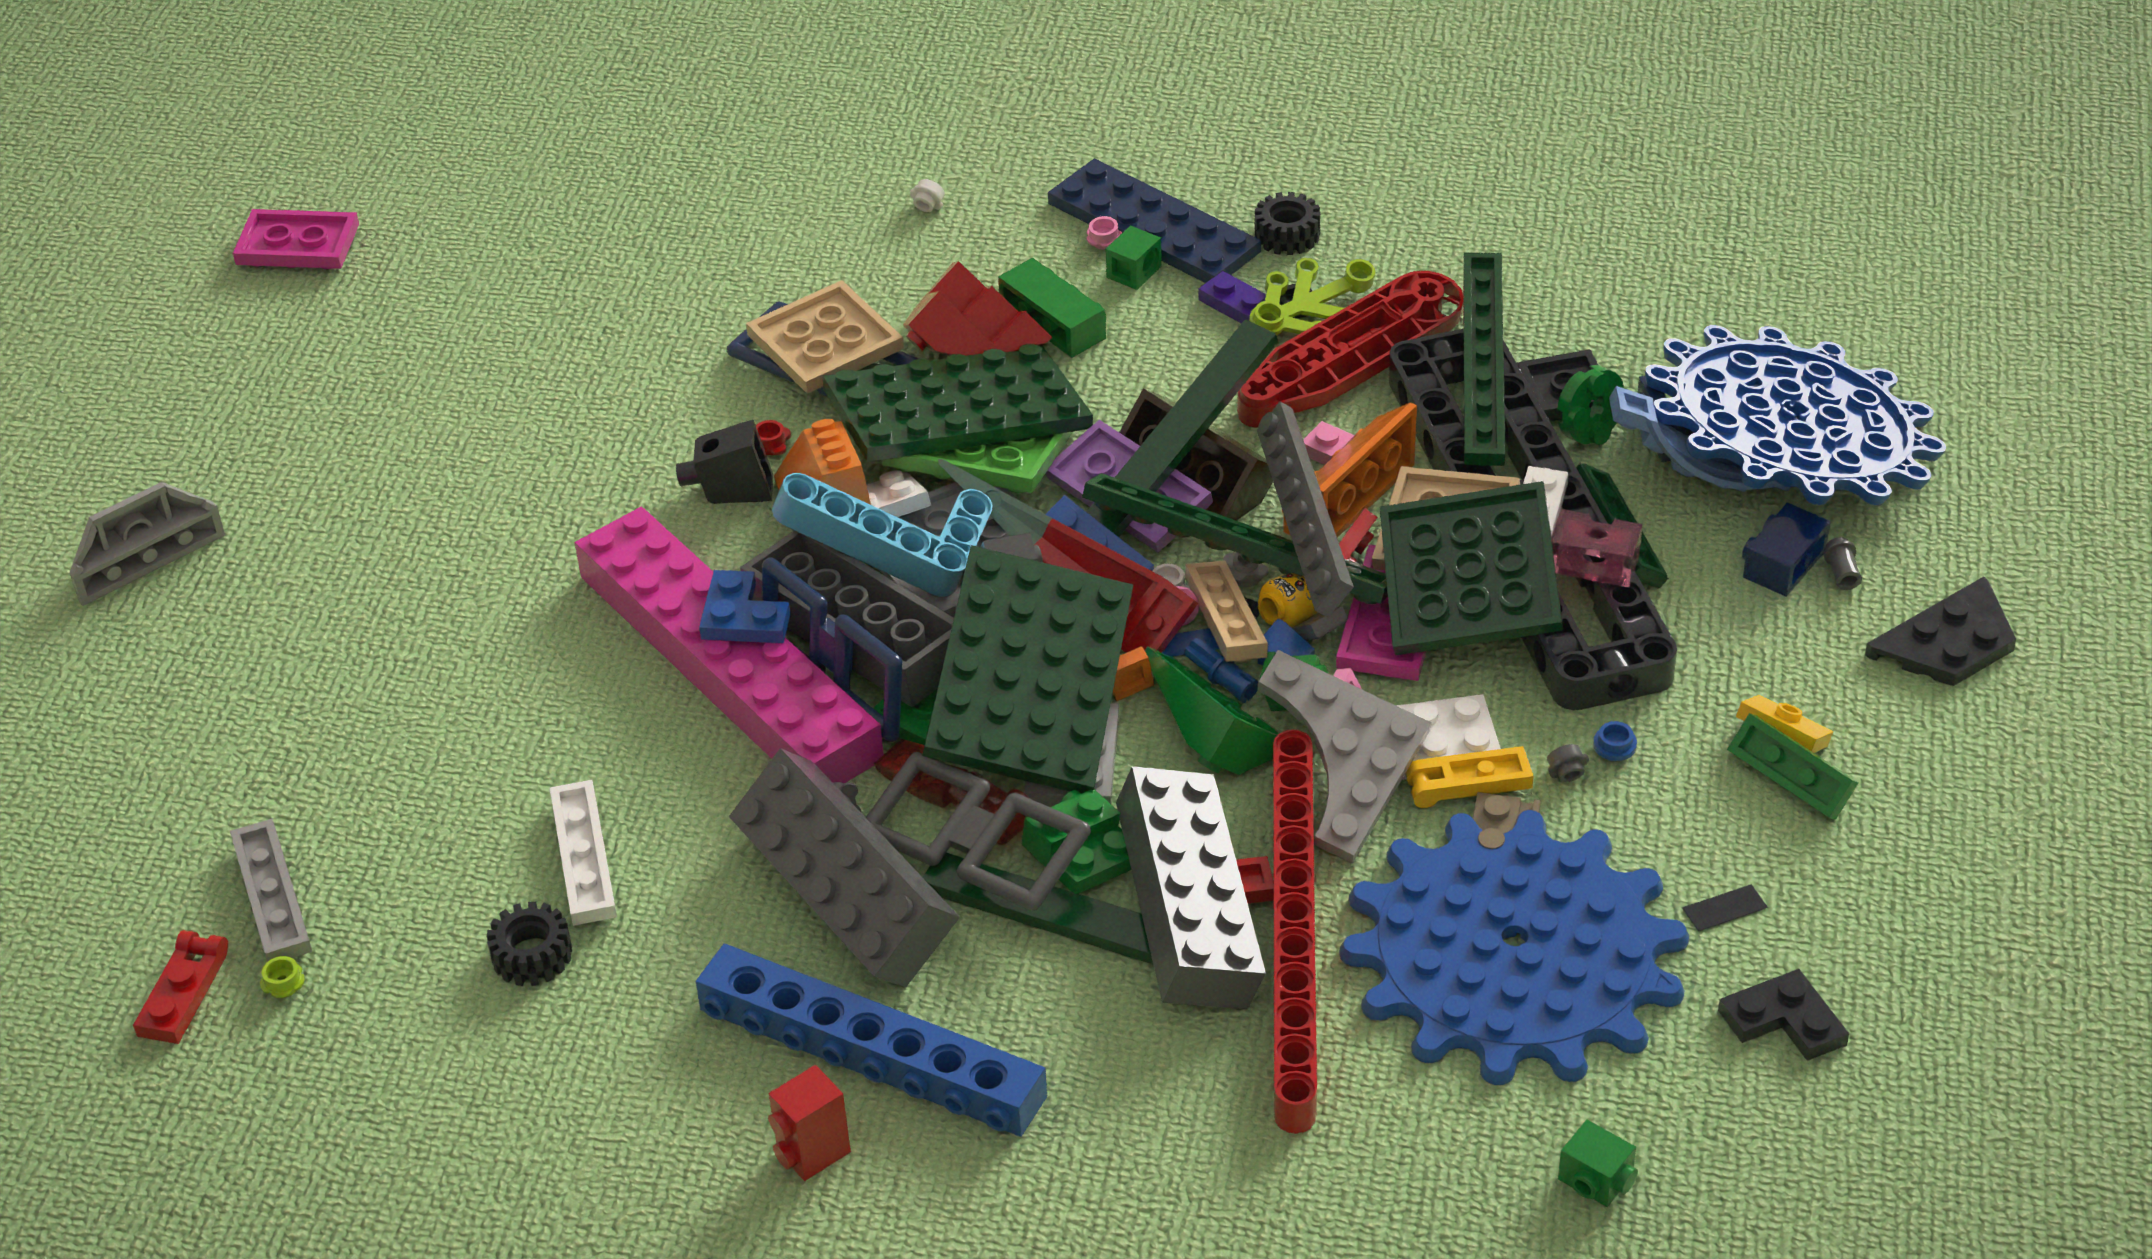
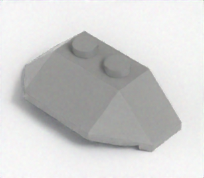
(140, 538)

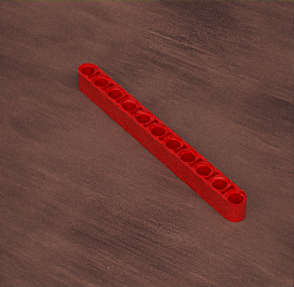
(1294, 934)

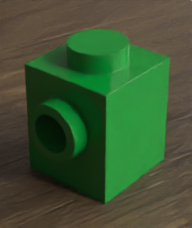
(1597, 1164)

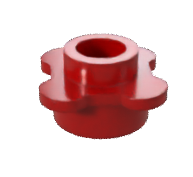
(773, 436)

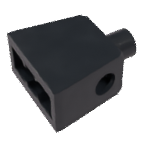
(730, 466)

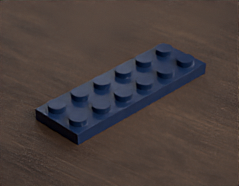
(1189, 236)

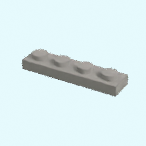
(270, 890)

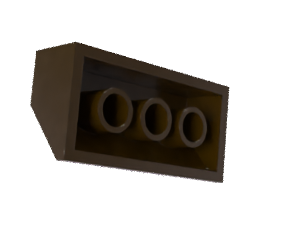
(1216, 462)

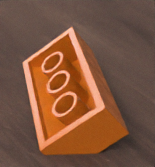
(826, 456)
(1367, 466)

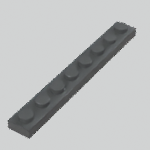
(1304, 509)

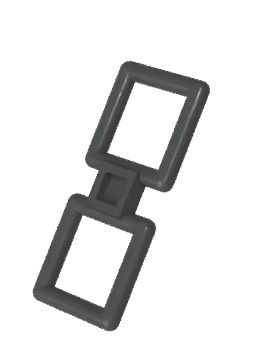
(977, 830)

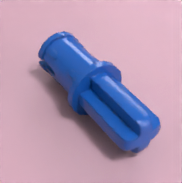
(1221, 672)

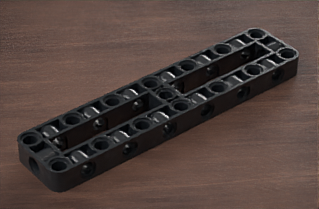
(1578, 676)

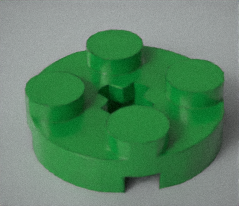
(1579, 420)

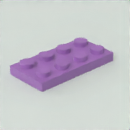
(1106, 452)

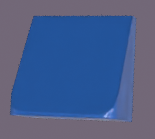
(1284, 638)

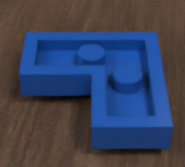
(733, 614)

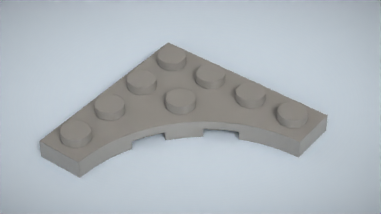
(1360, 741)

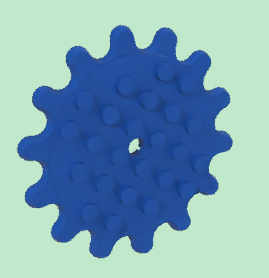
(1794, 415)
(1549, 998)

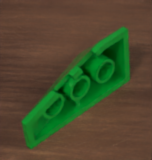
(1211, 720)

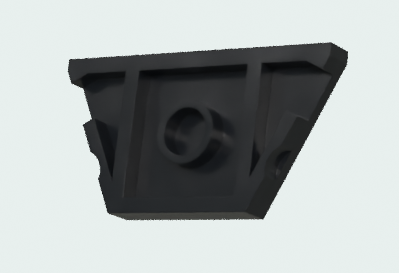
(1950, 637)

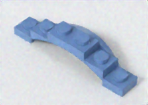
(1638, 411)

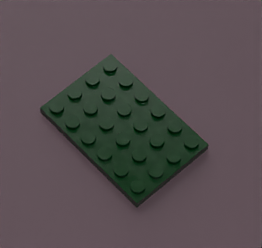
(956, 402)
(1029, 671)

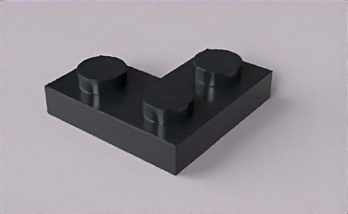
(1787, 1004)

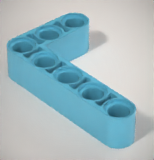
(882, 538)

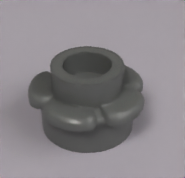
(1567, 763)

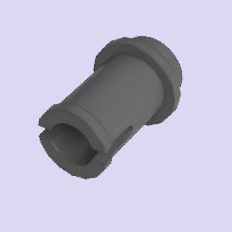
(1841, 556)

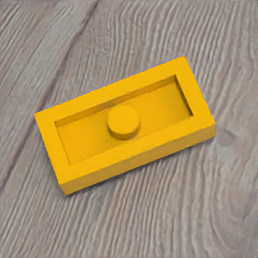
(1787, 720)

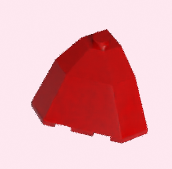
(969, 318)

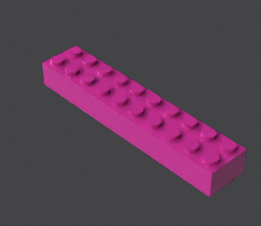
(759, 686)

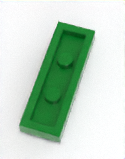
(1792, 766)

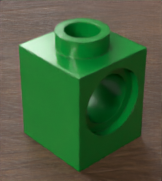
(1133, 257)

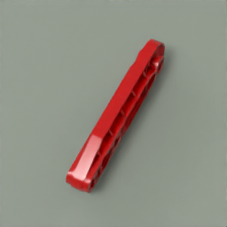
(1349, 345)

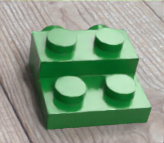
(1101, 855)

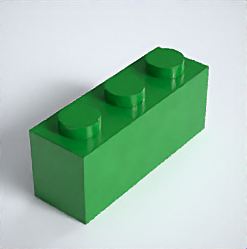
(1055, 305)

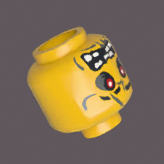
(1286, 599)

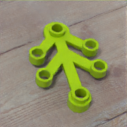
(1279, 318)

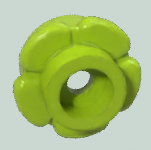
(281, 977)

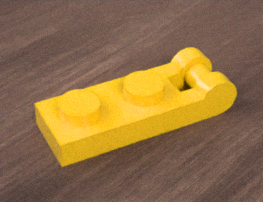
(1467, 774)

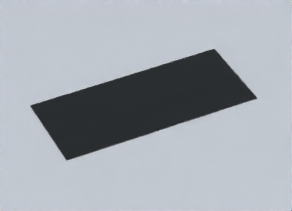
(1725, 907)

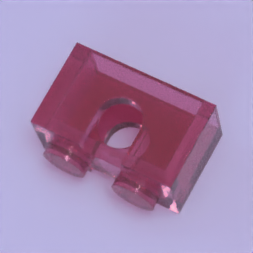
(1579, 535)

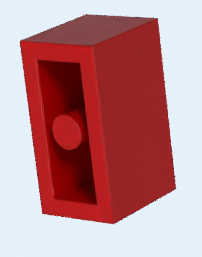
(809, 1123)

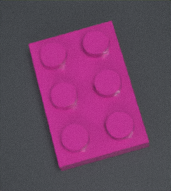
(296, 238)

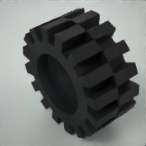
(1287, 223)
(531, 962)

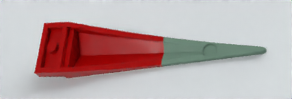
(1155, 605)

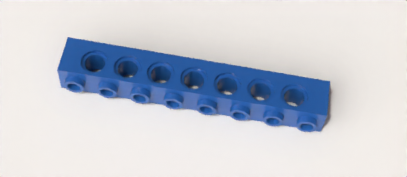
(872, 1040)

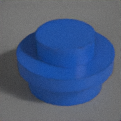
(1615, 741)

